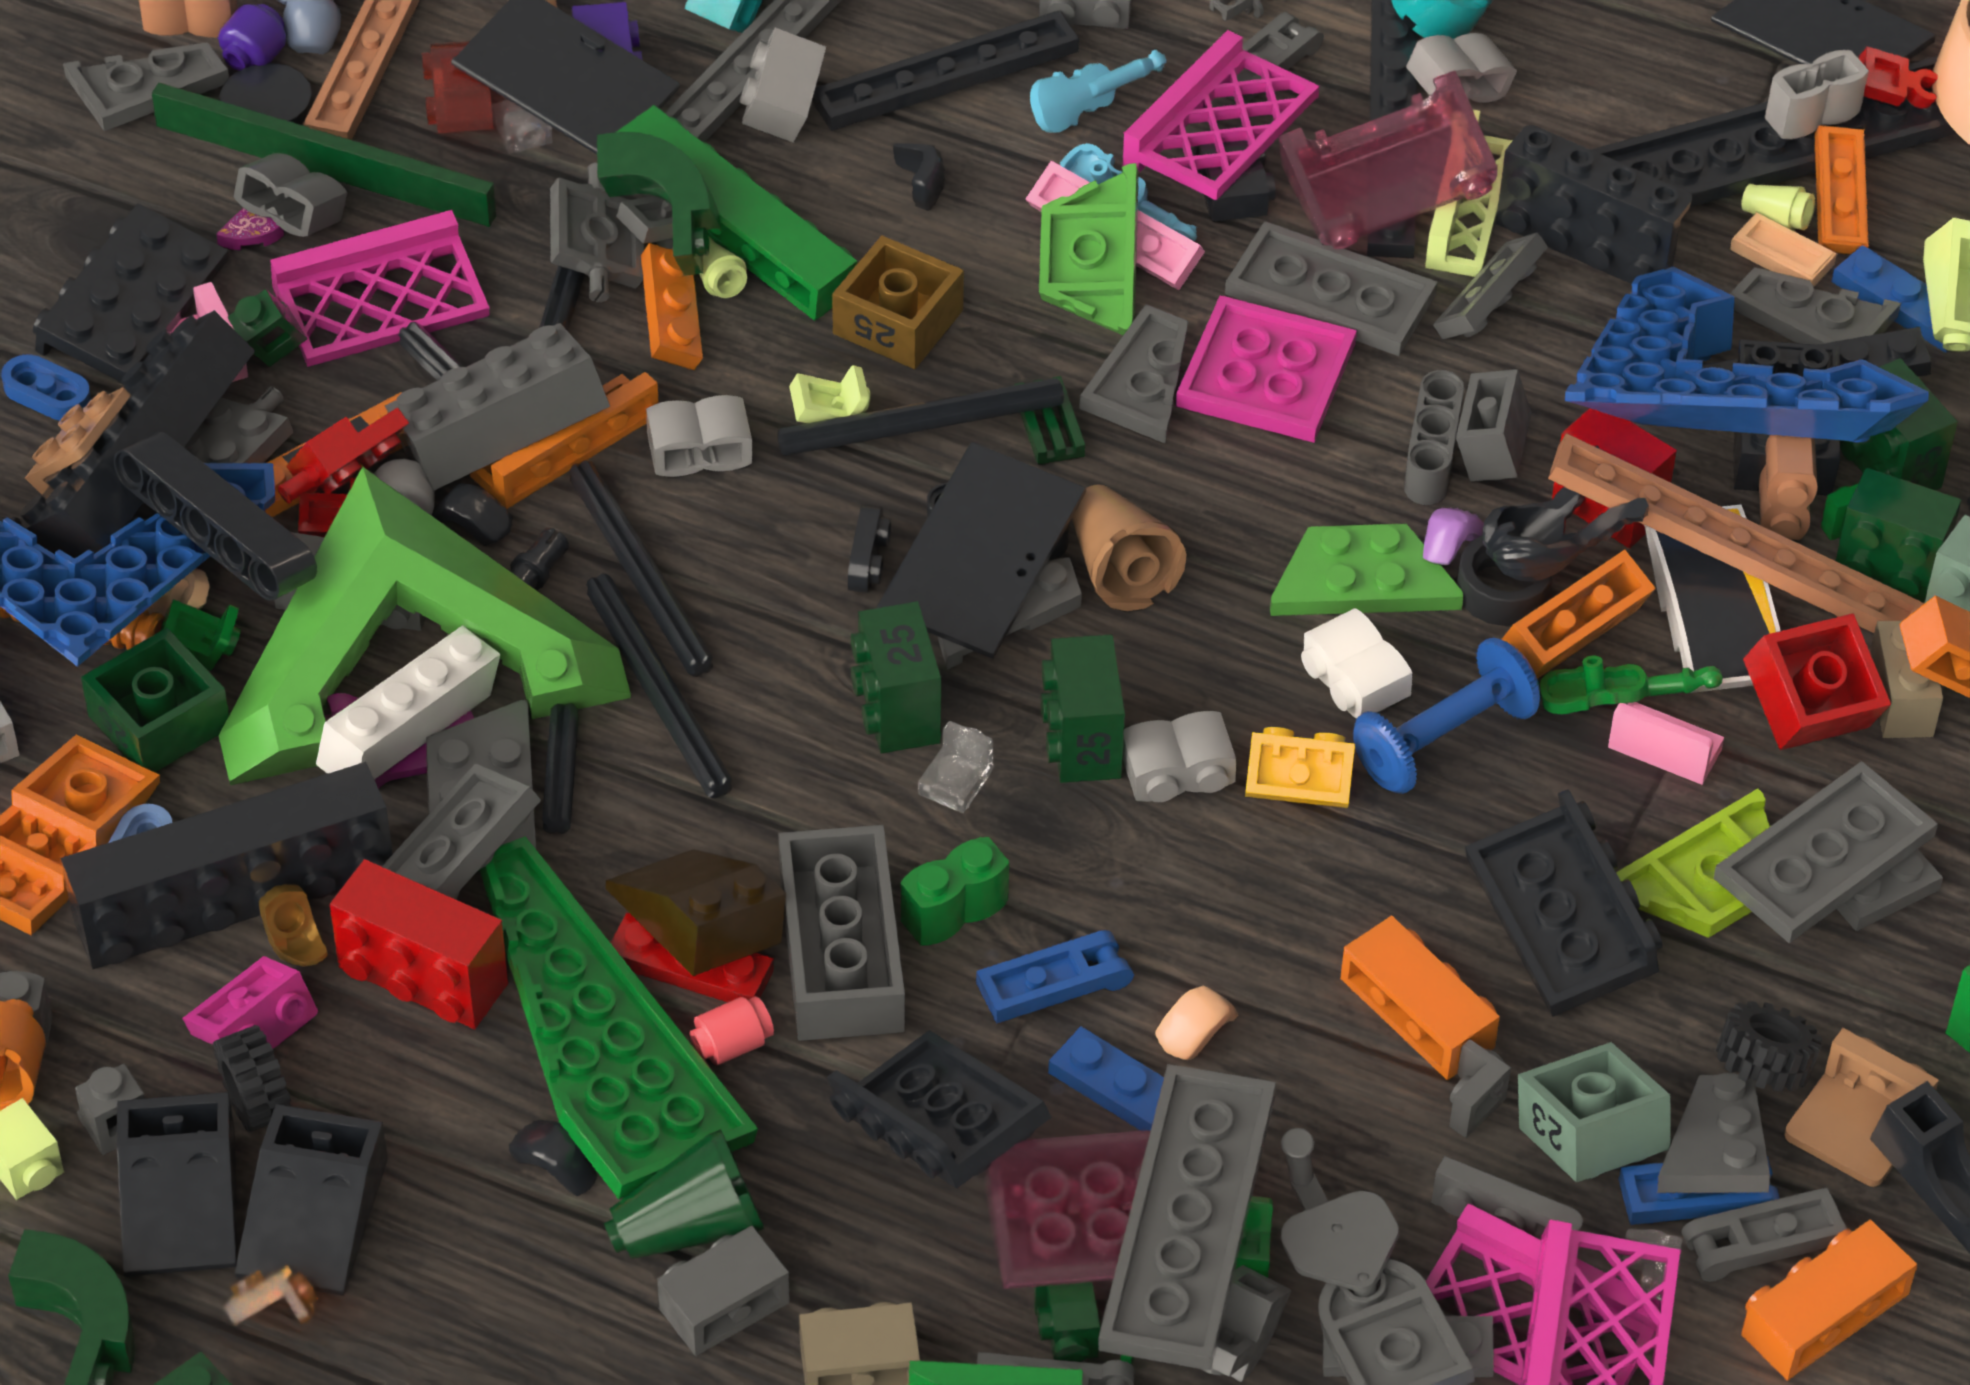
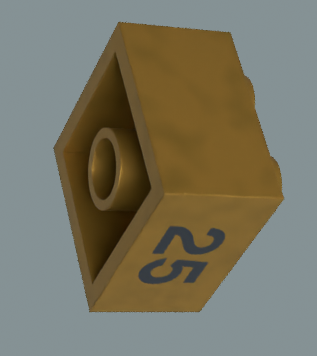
(898, 302)

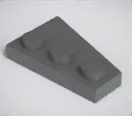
(1809, 314)
(1140, 375)
(1718, 1141)

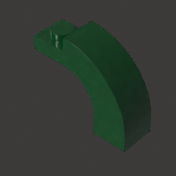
(649, 165)
(77, 1283)

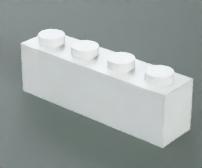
(410, 705)

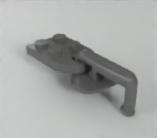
(1374, 1333)

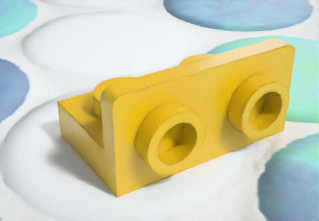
(1300, 768)

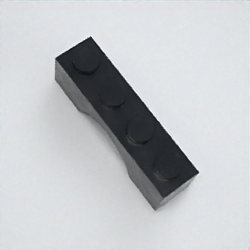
(1929, 1150)

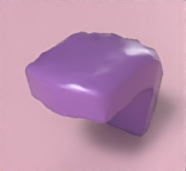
(1446, 533)

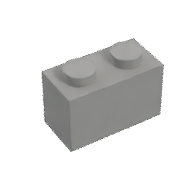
(782, 85)

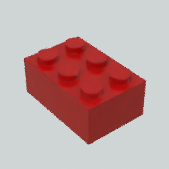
(419, 944)

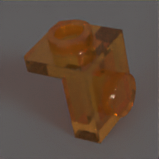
(257, 1292)

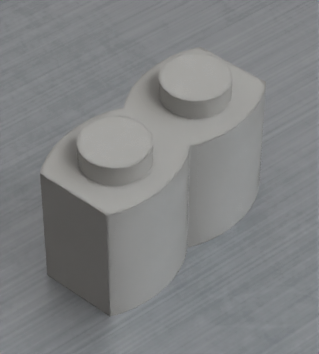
(1474, 57)
(1816, 94)
(699, 435)
(1178, 756)

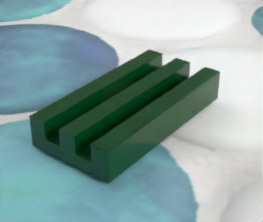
(1070, 425)

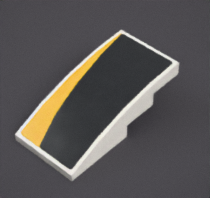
(1710, 607)

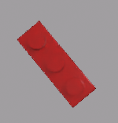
(648, 958)

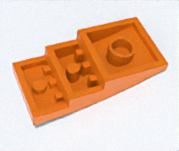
(57, 812)

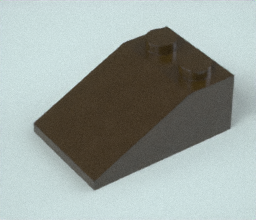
(704, 907)

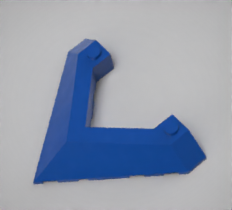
(1652, 373)
(93, 597)

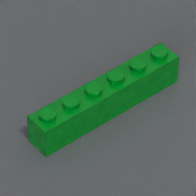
(758, 226)

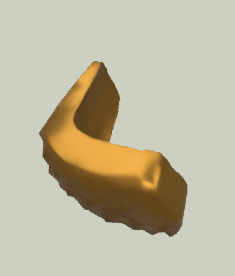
(291, 926)

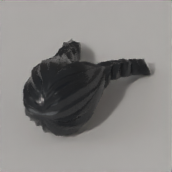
(1531, 540)

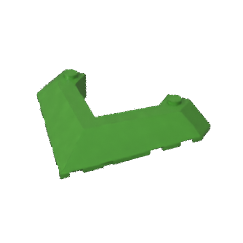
(385, 556)

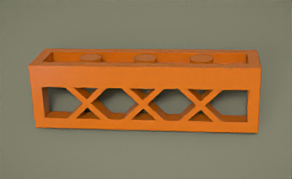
(551, 457)

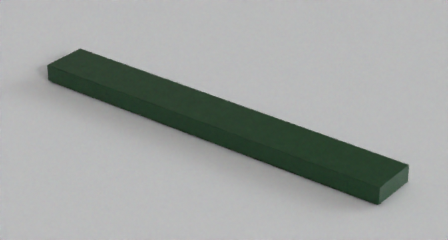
(325, 154)

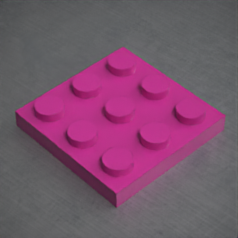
(1266, 368)

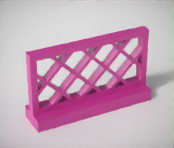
(1190, 102)
(368, 260)
(1517, 1256)
(1553, 1301)

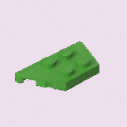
(1092, 251)
(1364, 570)

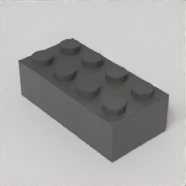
(499, 404)
(841, 933)

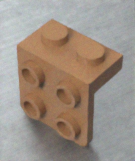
(79, 432)
(1849, 1102)

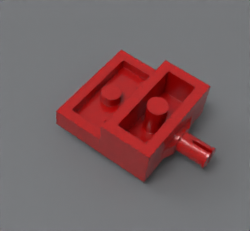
(337, 454)

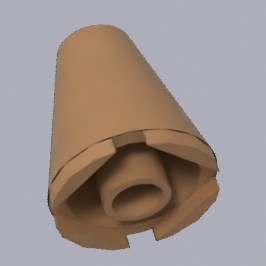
(1126, 549)

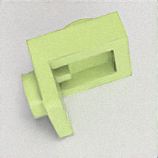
(824, 399)

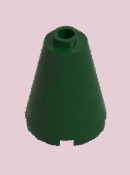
(685, 1203)

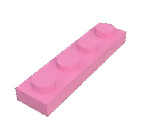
(1159, 248)

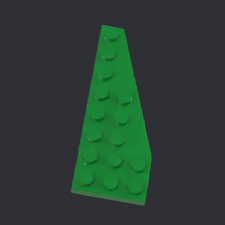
(608, 1050)

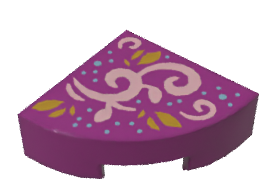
(248, 229)

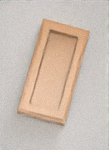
(1782, 250)

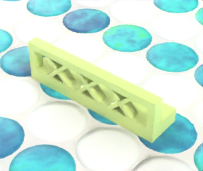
(1446, 223)

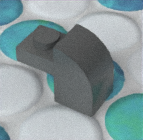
(1248, 1322)

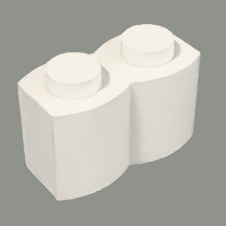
(1356, 664)

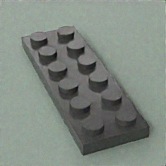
(1188, 1217)

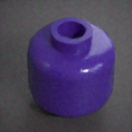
(252, 36)

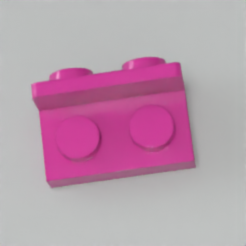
(262, 996)

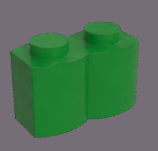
(954, 891)

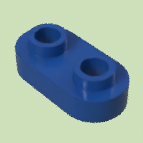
(49, 389)

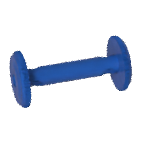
(1503, 680)

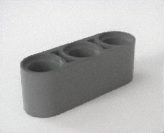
(1433, 437)

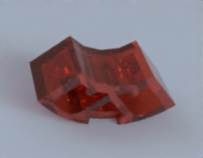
(459, 99)

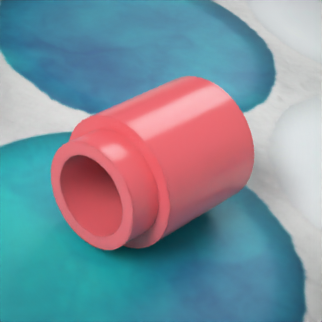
(731, 1030)

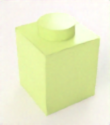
(27, 1151)

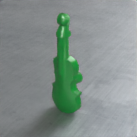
(1592, 685)

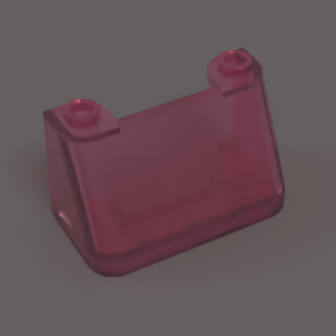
(1390, 166)

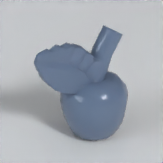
(311, 25)

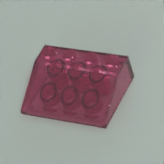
(1063, 1206)

